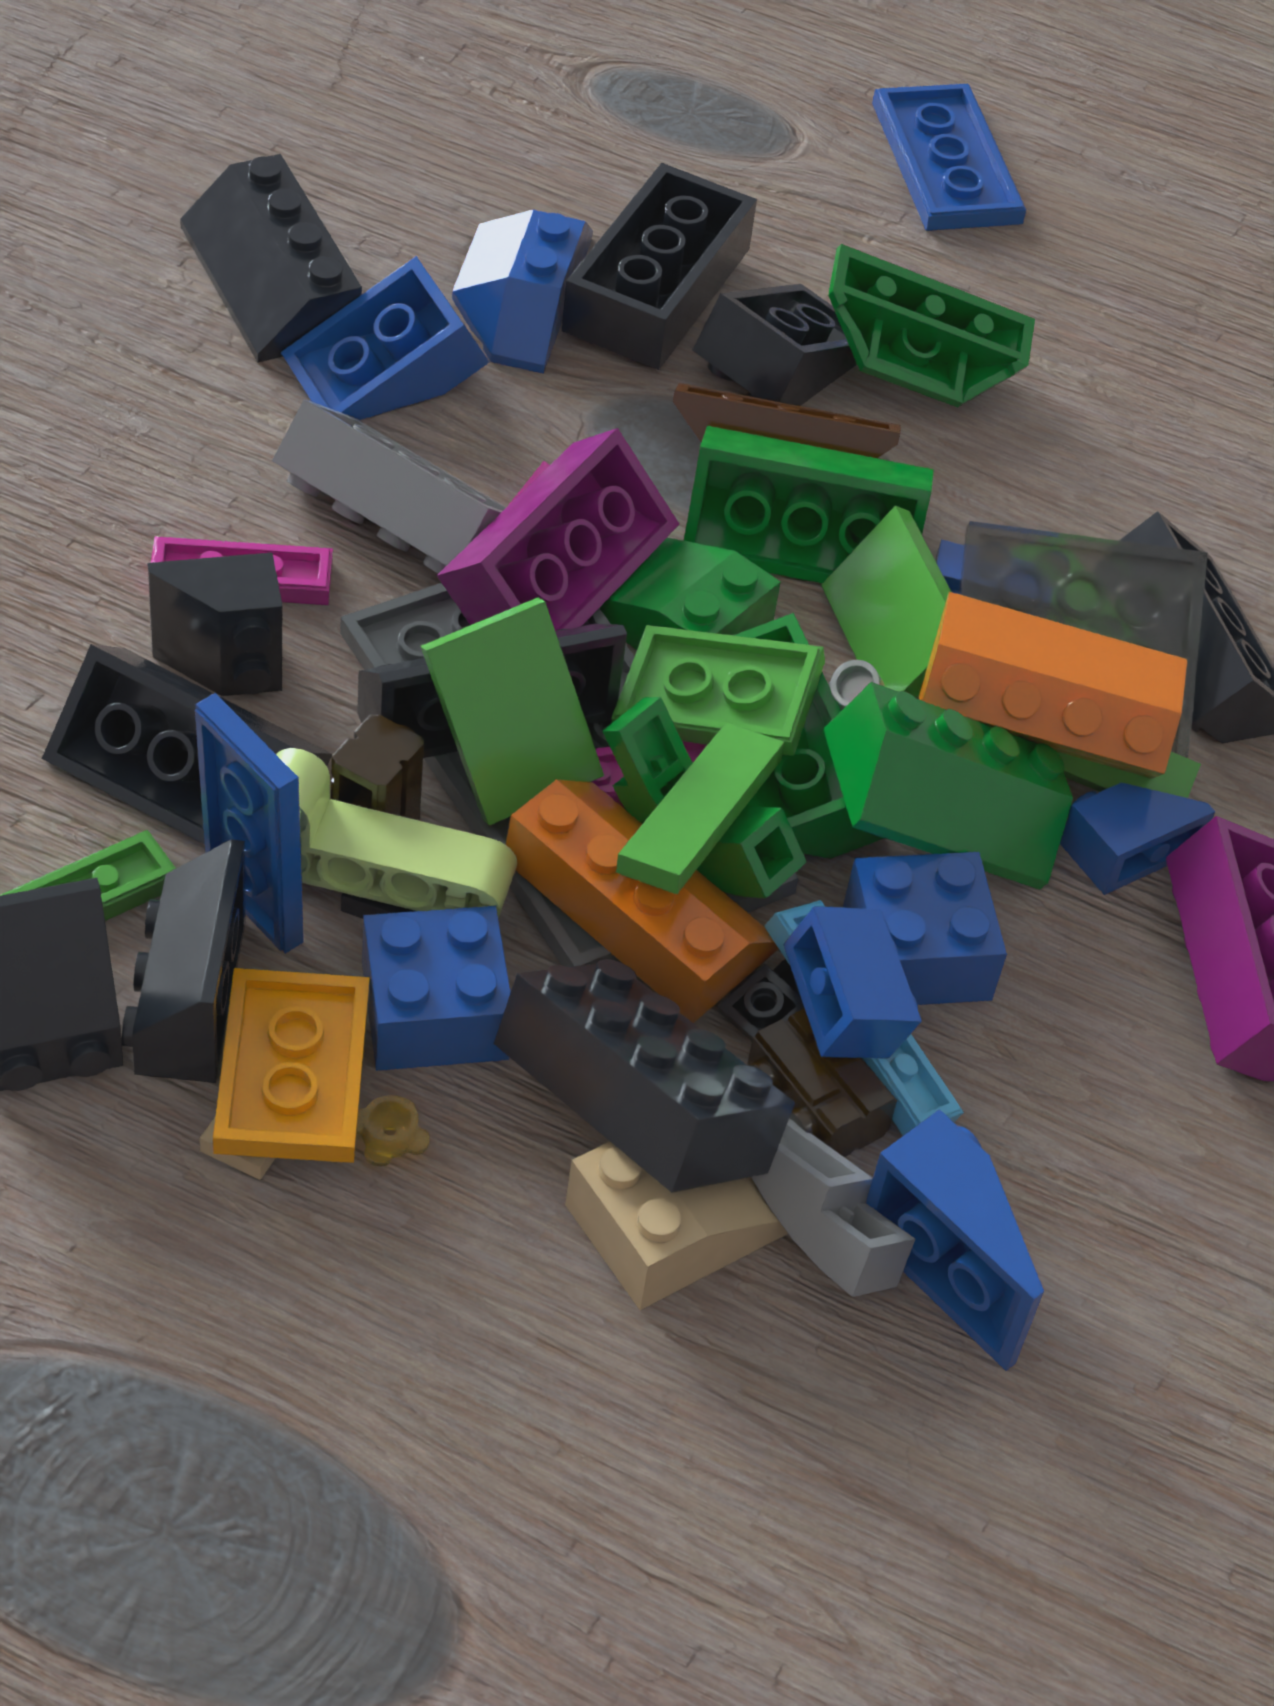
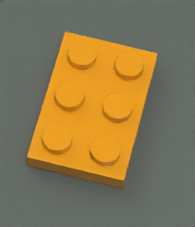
(292, 1066)

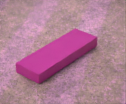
(300, 570)

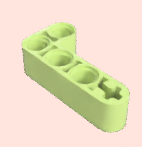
(390, 854)

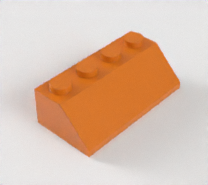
(1057, 685)
(679, 944)

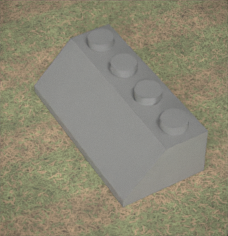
(383, 483)

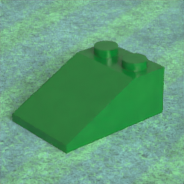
(693, 590)

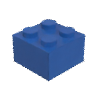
(938, 919)
(435, 986)

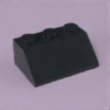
(189, 968)

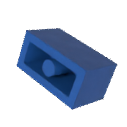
(851, 982)

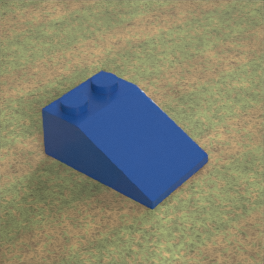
(386, 348)
(965, 1234)

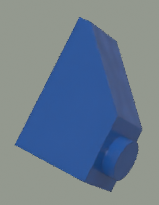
(1129, 832)

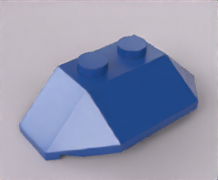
(517, 284)

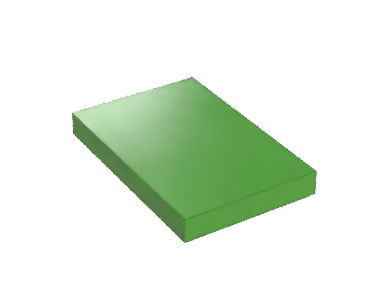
(890, 601)
(723, 680)
(511, 708)

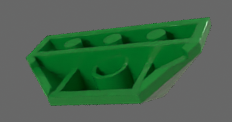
(925, 330)

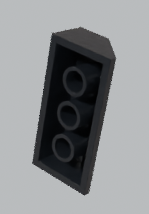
(268, 254)
(1232, 666)
(408, 695)
(136, 736)

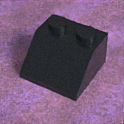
(219, 621)

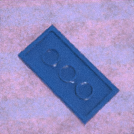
(948, 157)
(255, 800)

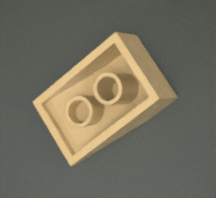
(660, 1237)

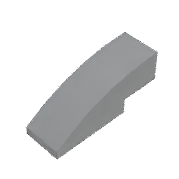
(825, 1212)

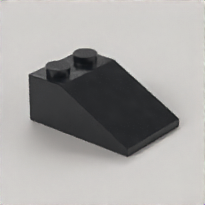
(775, 343)
(56, 986)

